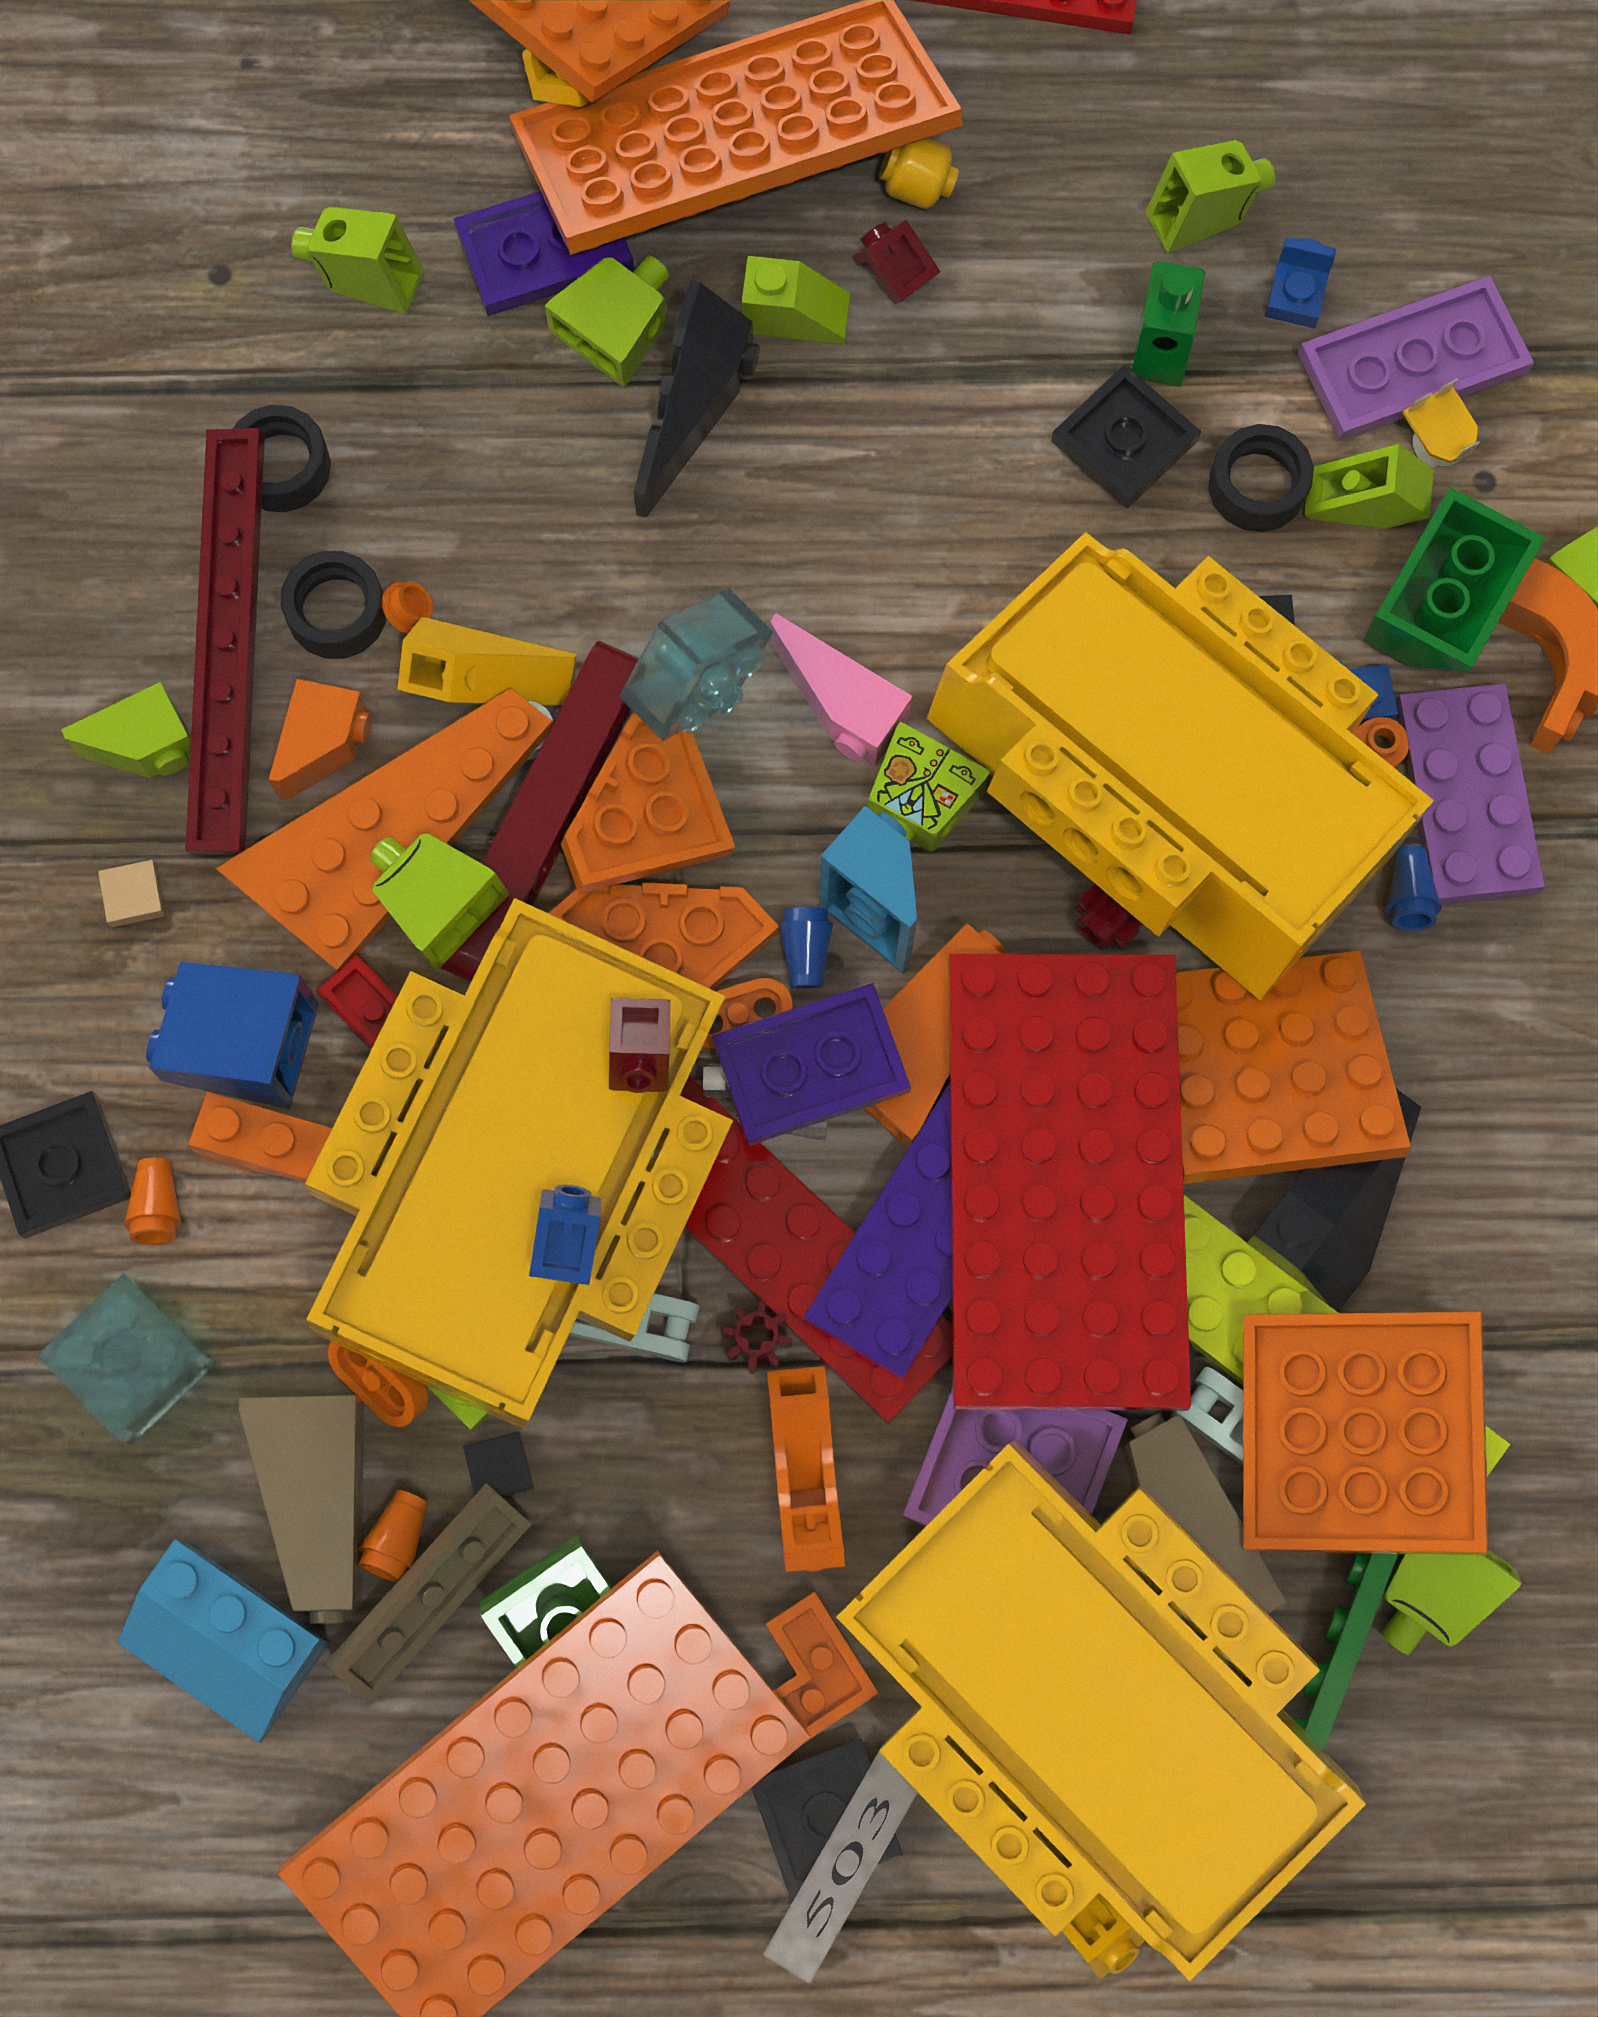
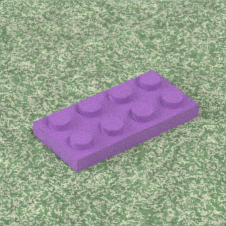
(1393, 359)
(1471, 767)

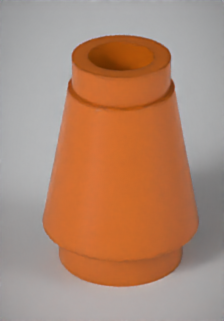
(153, 1204)
(394, 1538)

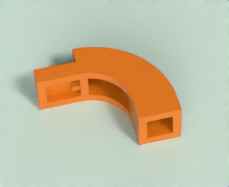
(1565, 626)
(805, 1469)

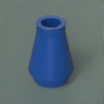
(1412, 891)
(806, 944)

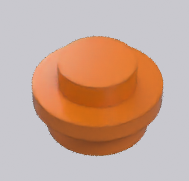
(405, 604)

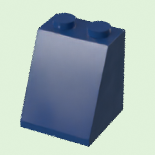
(234, 1032)

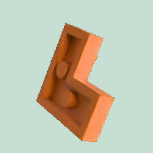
(827, 1672)

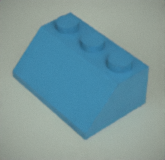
(871, 885)
(220, 1639)

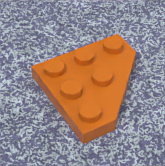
(646, 812)
(675, 926)

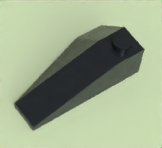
(708, 367)
(1332, 1221)

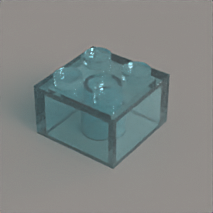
(696, 664)
(126, 1359)

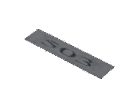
(841, 1870)

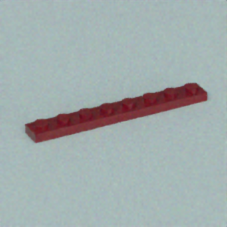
(225, 642)

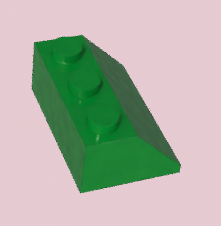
(1454, 586)

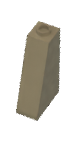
(1181, 1481)
(312, 1491)

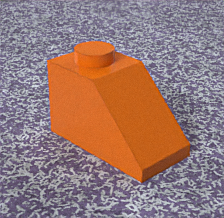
(318, 736)

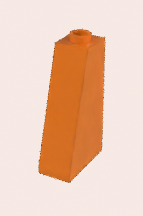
(921, 1034)

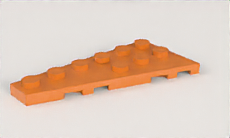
(319, 867)

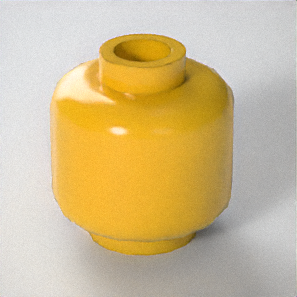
(919, 172)

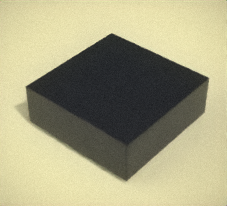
(500, 1464)

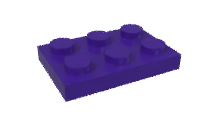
(521, 254)
(811, 1064)

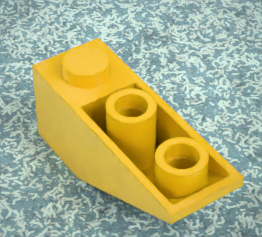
(477, 666)

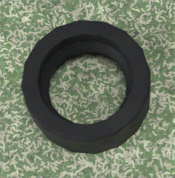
(1276, 444)
(310, 482)
(318, 570)

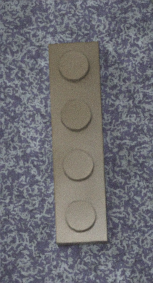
(428, 1594)

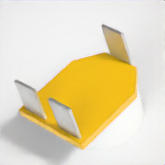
(1442, 427)

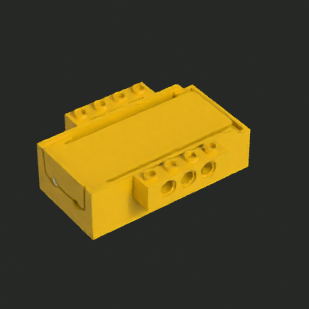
(1182, 753)
(462, 1130)
(1101, 1711)

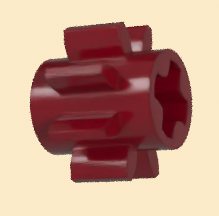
(1105, 920)
(746, 1326)

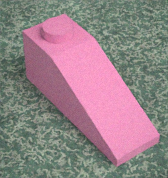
(847, 698)

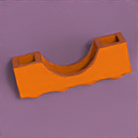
(256, 1138)

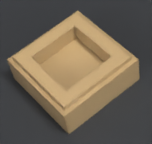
(131, 893)

